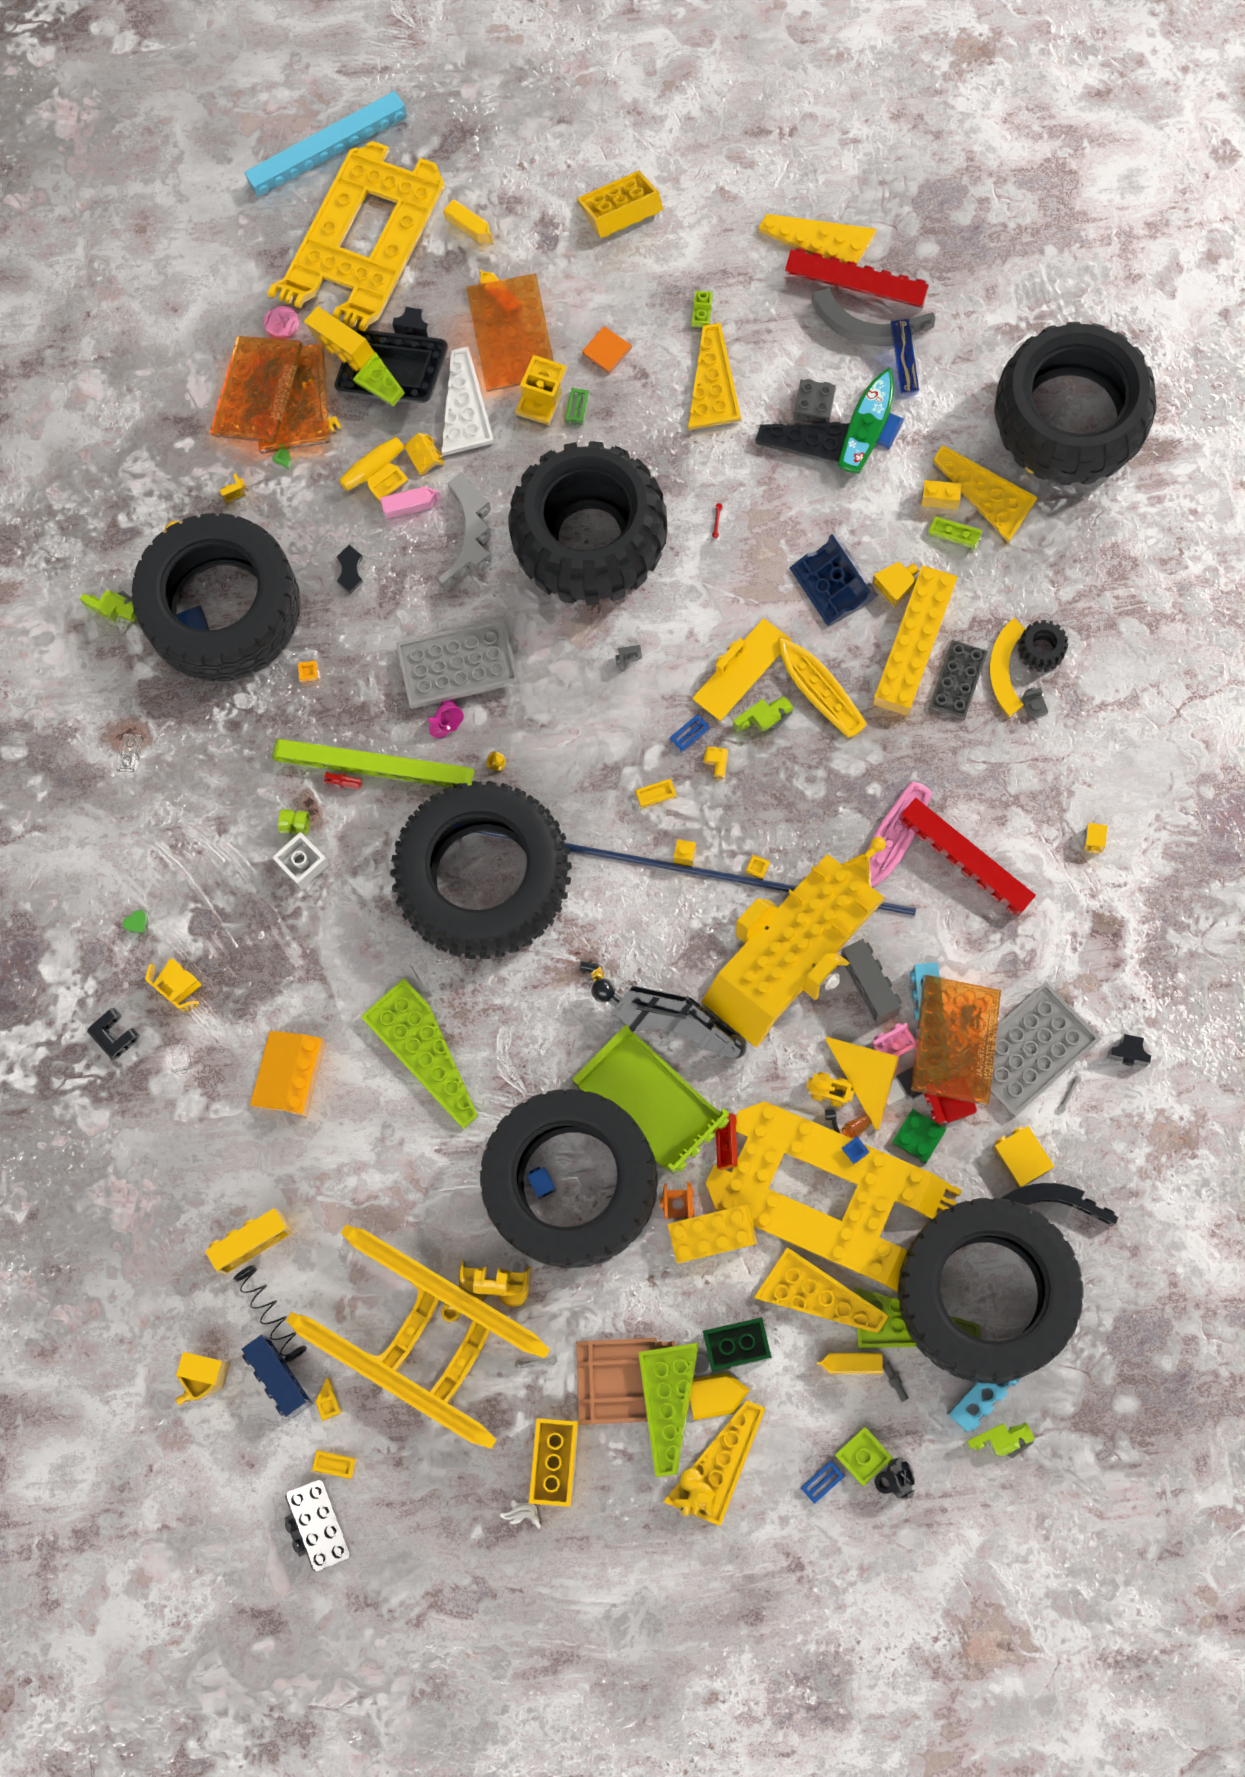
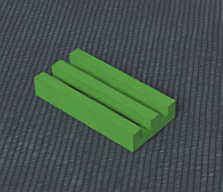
(574, 419)

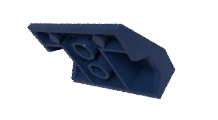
(833, 581)

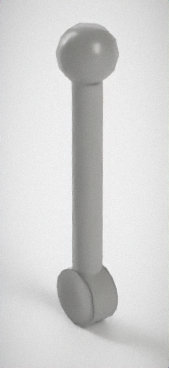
(1077, 1079)
(519, 1364)

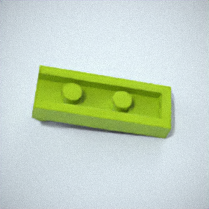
(955, 532)

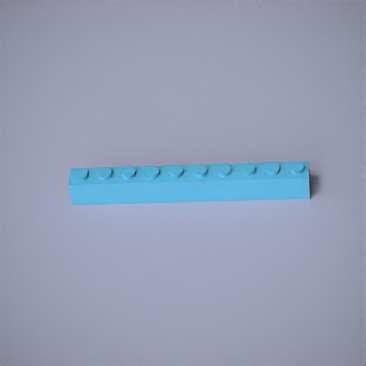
(326, 144)

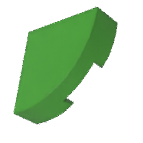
(282, 458)

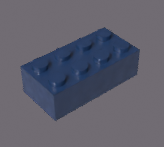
(276, 1376)

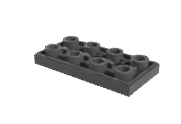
(958, 679)

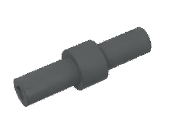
(895, 1381)

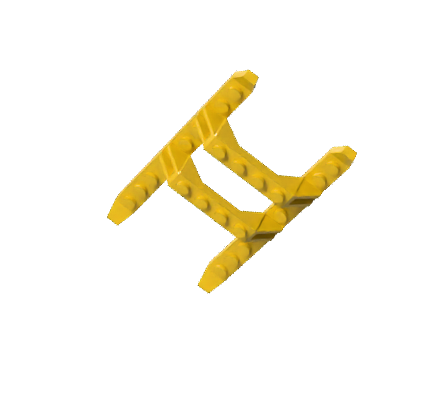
(385, 1367)

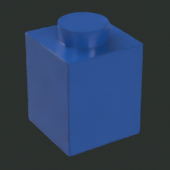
(541, 1182)

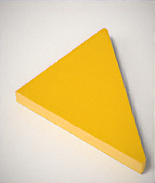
(869, 1073)

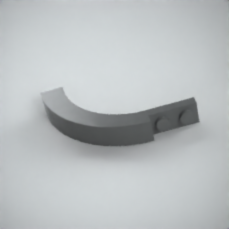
(859, 330)

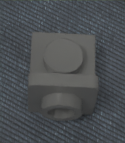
(628, 654)
(1034, 702)

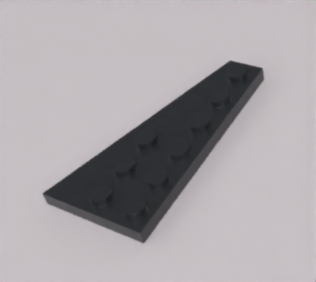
(815, 441)

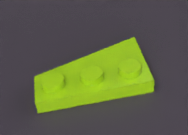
(379, 381)

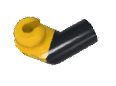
(593, 968)

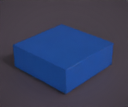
(855, 1150)

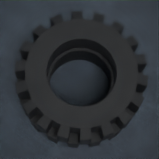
(1046, 632)

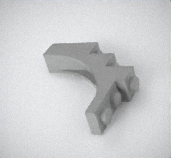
(477, 532)

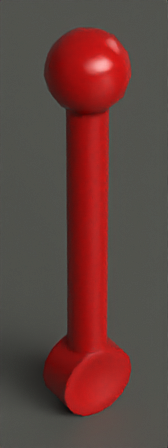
(718, 507)

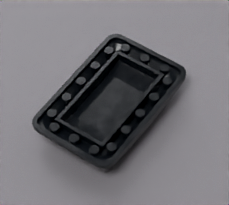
(410, 360)

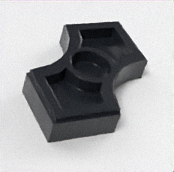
(349, 577)

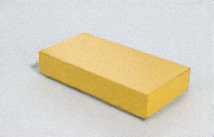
(655, 793)
(334, 1464)

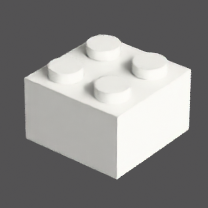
(300, 860)

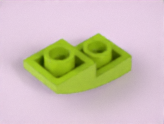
(702, 308)

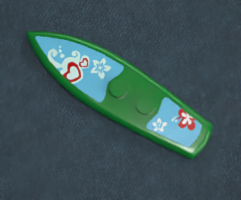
(867, 422)

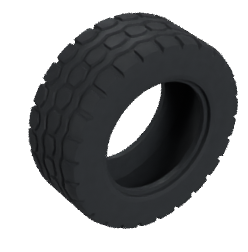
(194, 548)
(520, 1136)
(1044, 1252)

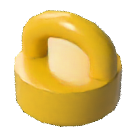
(495, 761)

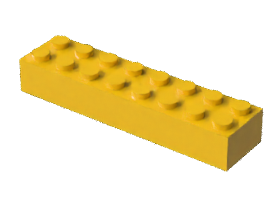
(915, 640)

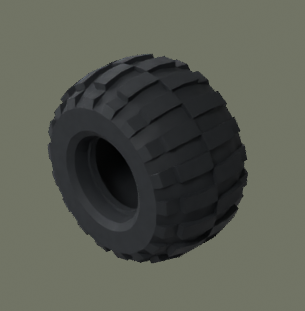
(580, 481)

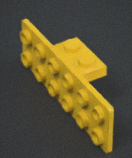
(740, 669)

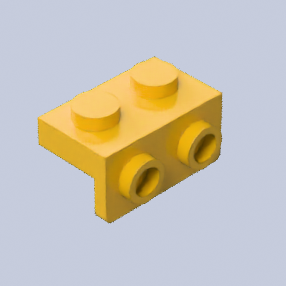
(423, 453)

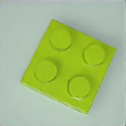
(863, 1456)

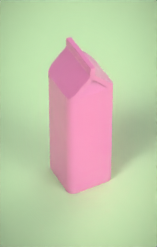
(409, 502)

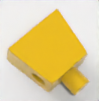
(896, 581)

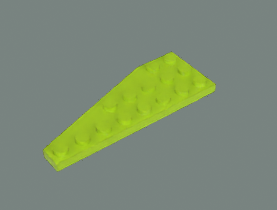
(413, 1035)

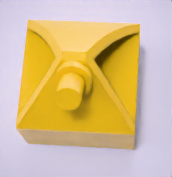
(200, 1377)

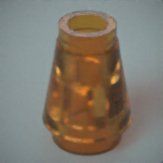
(857, 1126)

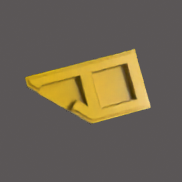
(327, 1401)

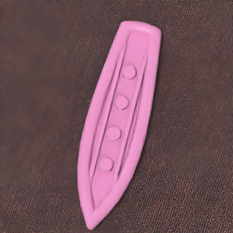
(895, 834)

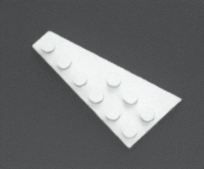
(465, 410)

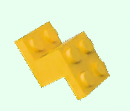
(541, 390)

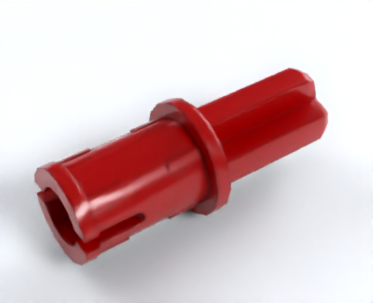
(342, 780)

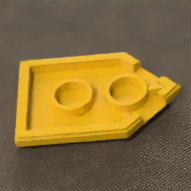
(716, 1395)

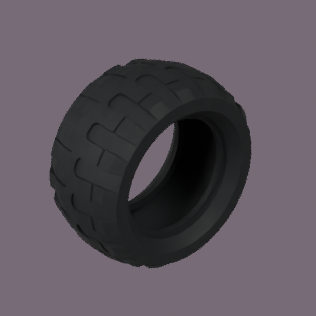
(1086, 353)

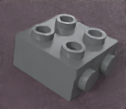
(814, 401)

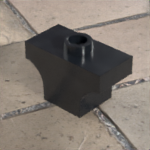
(412, 323)
(1130, 1051)

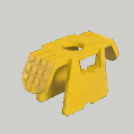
(176, 984)

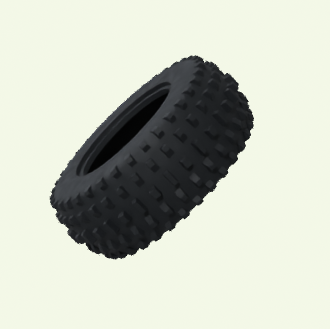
(480, 810)

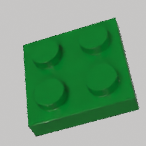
(919, 1136)

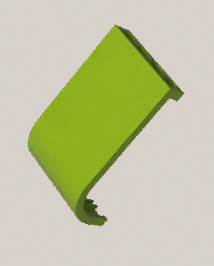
(655, 1096)

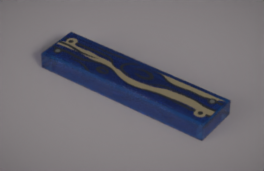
(904, 356)

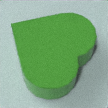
(136, 922)

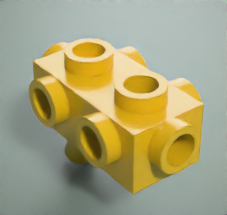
(824, 1087)

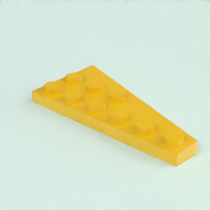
(807, 1289)

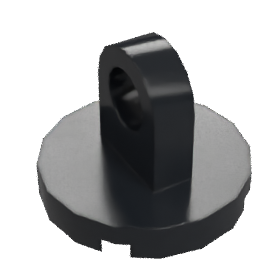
(899, 1477)

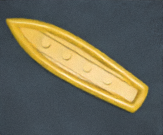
(821, 688)

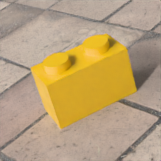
(941, 494)

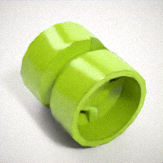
(293, 822)

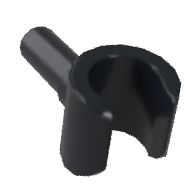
(831, 1115)

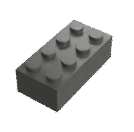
(870, 982)

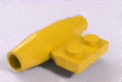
(377, 470)

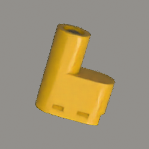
(716, 757)

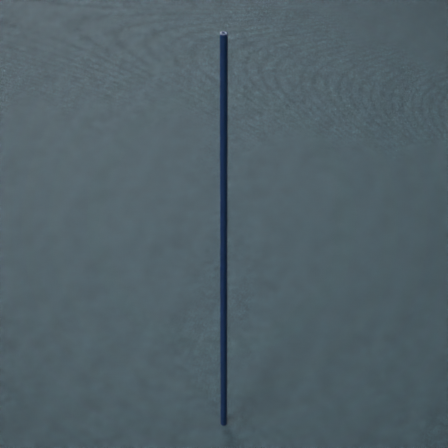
(695, 870)

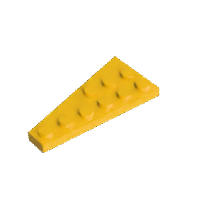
(822, 237)
(714, 390)
(994, 497)
(724, 1461)

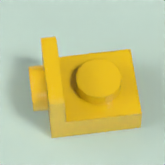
(233, 491)

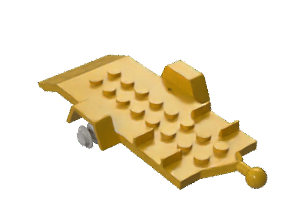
(800, 934)

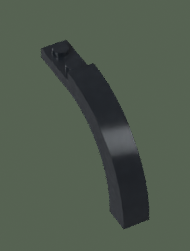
(1061, 1194)

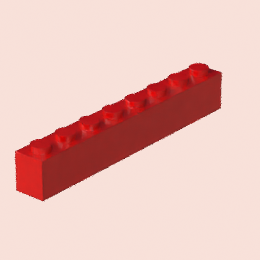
(857, 278)
(967, 857)

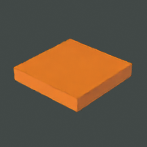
(606, 349)

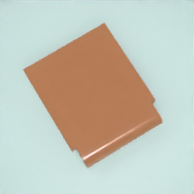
(612, 1380)

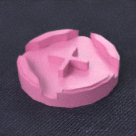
(281, 322)

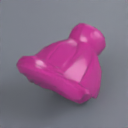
(446, 719)

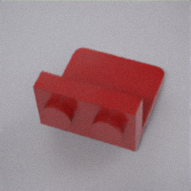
(949, 1110)

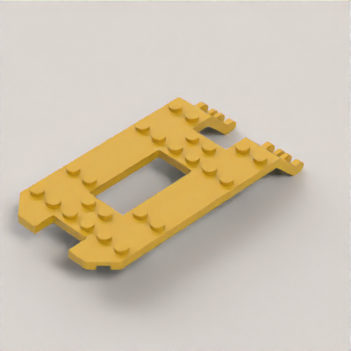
(372, 276)
(879, 1182)

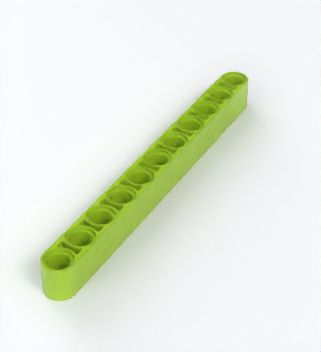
(371, 764)

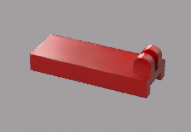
(727, 1145)

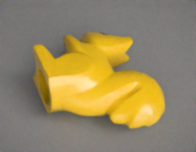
(700, 1495)

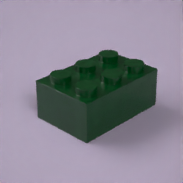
(737, 1344)

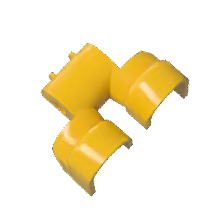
(510, 1286)

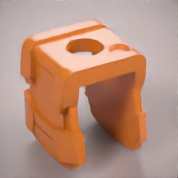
(670, 1195)

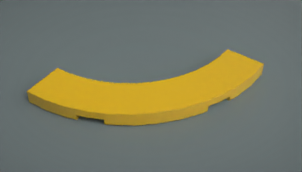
(999, 668)

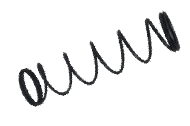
(251, 1270)

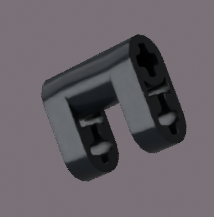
(106, 1040)

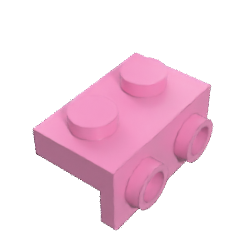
(895, 1042)

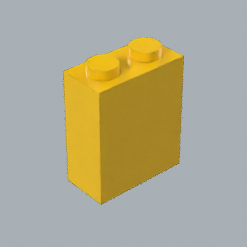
(1022, 1156)

